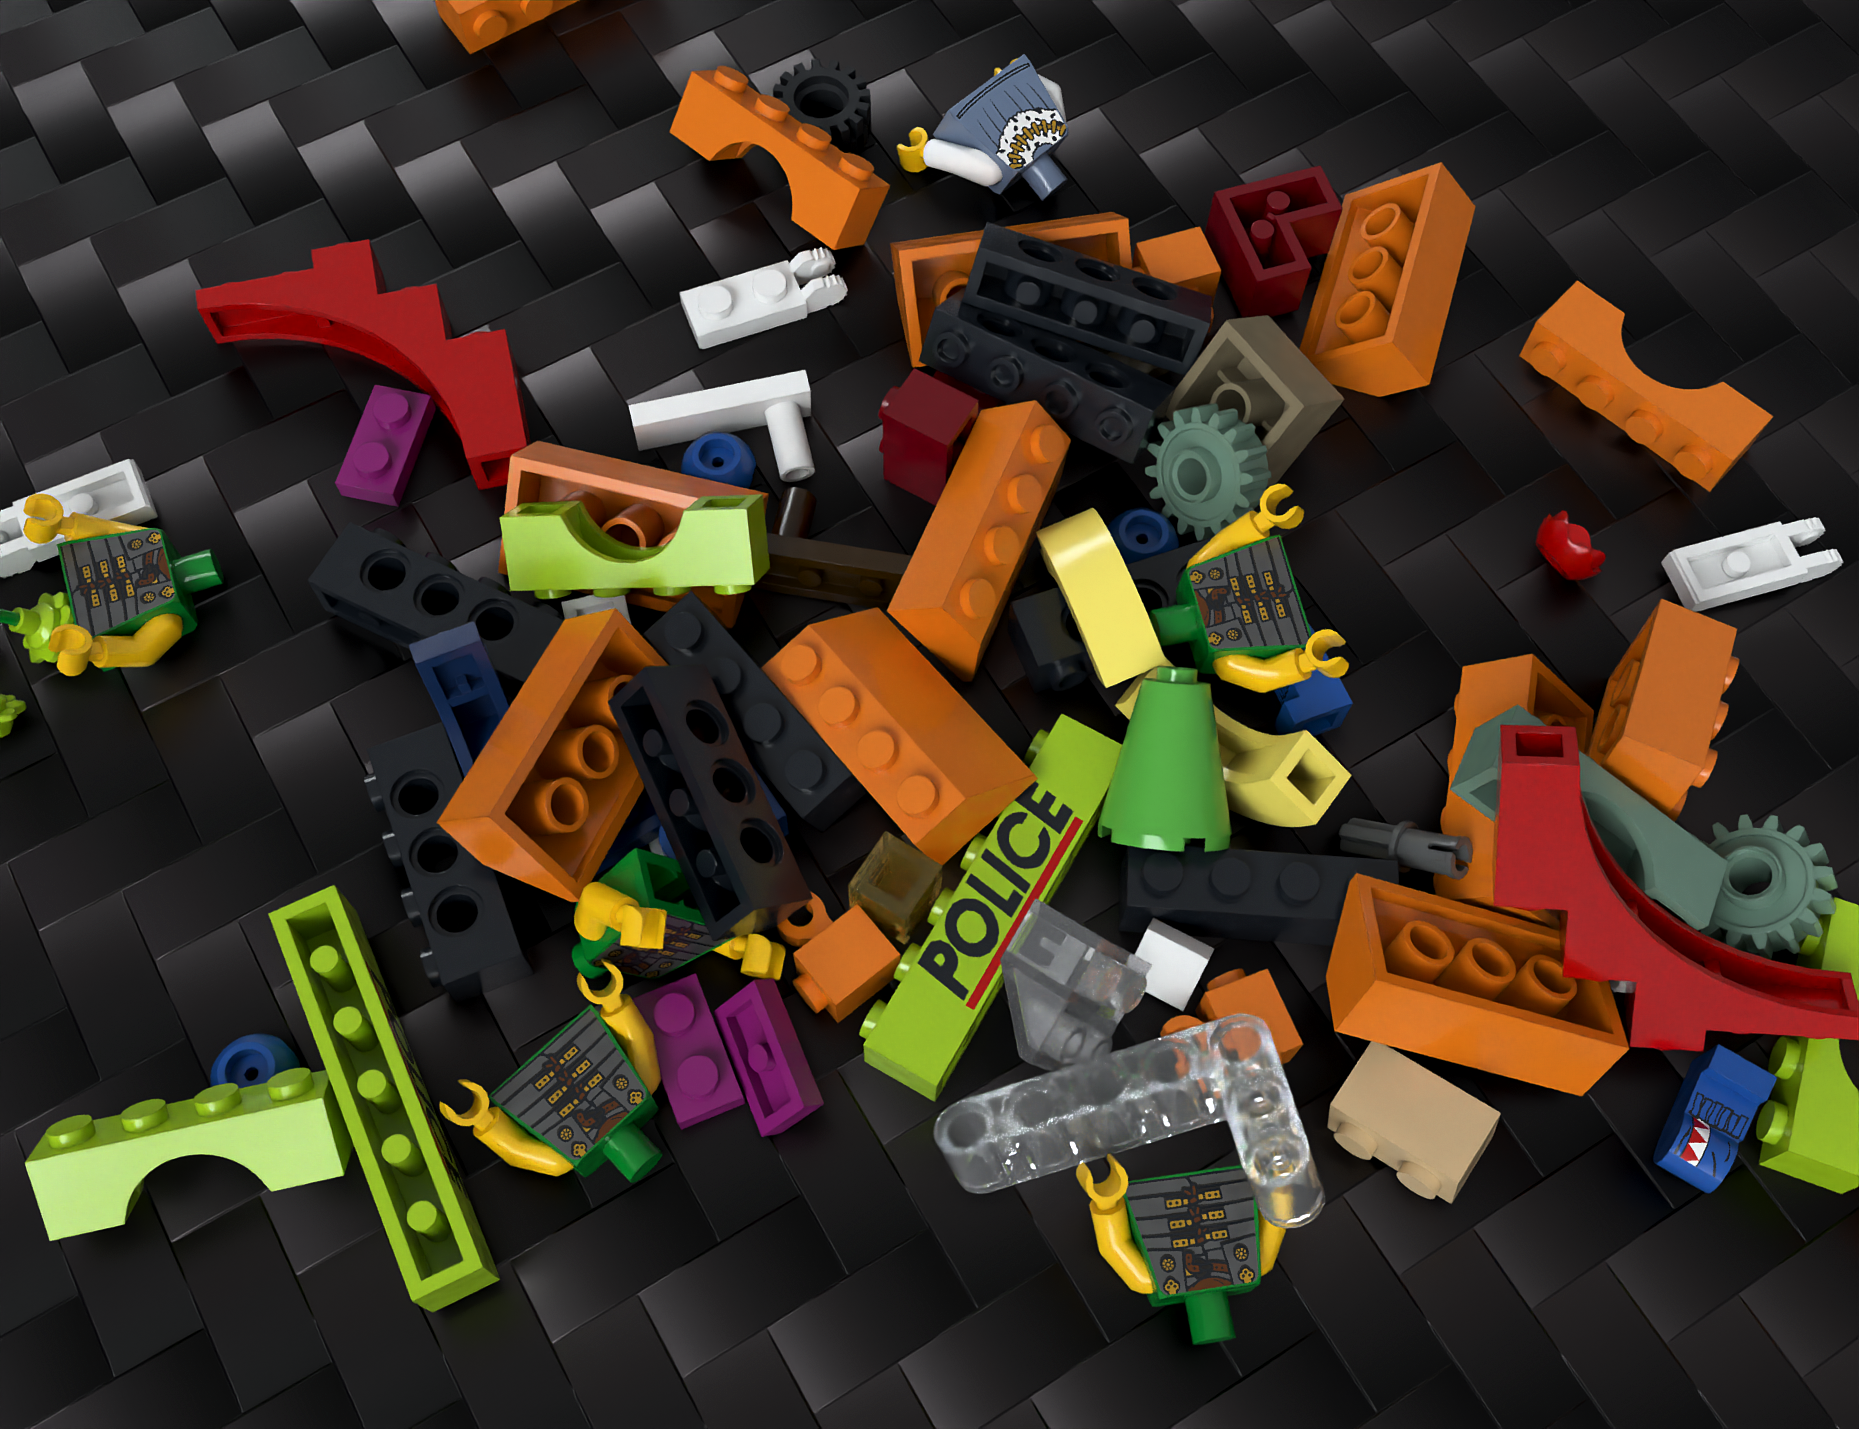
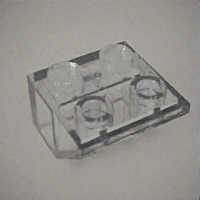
(1067, 988)

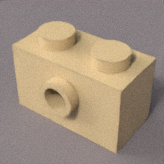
(1411, 1122)

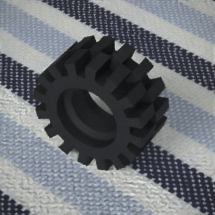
(829, 89)

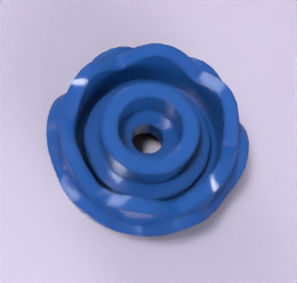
(720, 448)
(1145, 525)
(249, 1053)

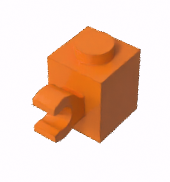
(1181, 260)
(839, 960)
(1252, 995)

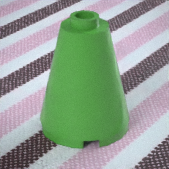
(1169, 769)

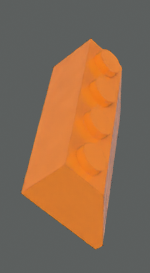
(940, 266)
(1389, 283)
(626, 501)
(981, 534)
(1485, 693)
(900, 729)
(557, 767)
(1468, 989)

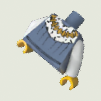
(998, 133)

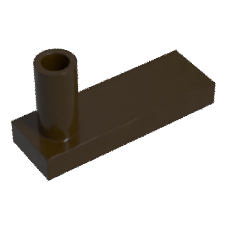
(825, 568)

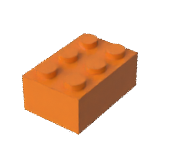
(1666, 706)

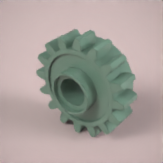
(1208, 469)
(1792, 901)

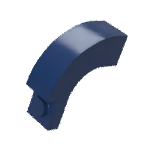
(463, 688)

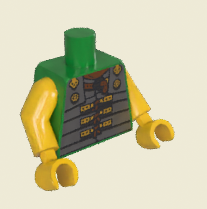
(122, 587)
(1245, 609)
(651, 925)
(577, 1095)
(1184, 1240)

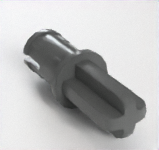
(1407, 845)

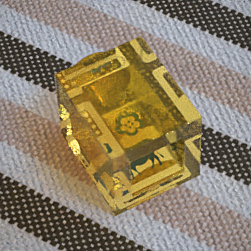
(896, 886)

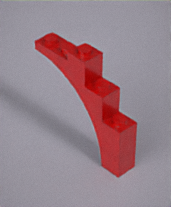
(407, 330)
(1613, 931)

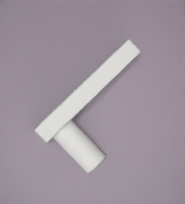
(770, 401)

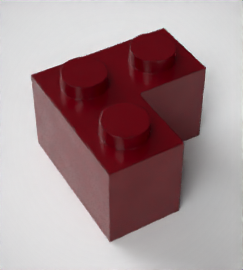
(1266, 235)
(927, 430)

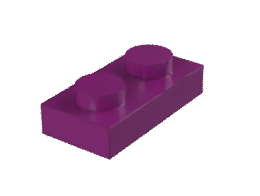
(386, 445)
(689, 1052)
(768, 1057)

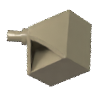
(1269, 384)

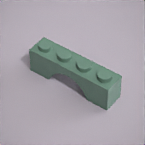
(1645, 843)

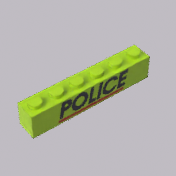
(1024, 858)
(384, 1101)

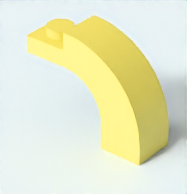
(1101, 597)
(1268, 776)

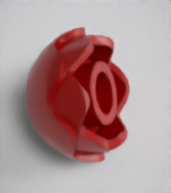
(1568, 548)

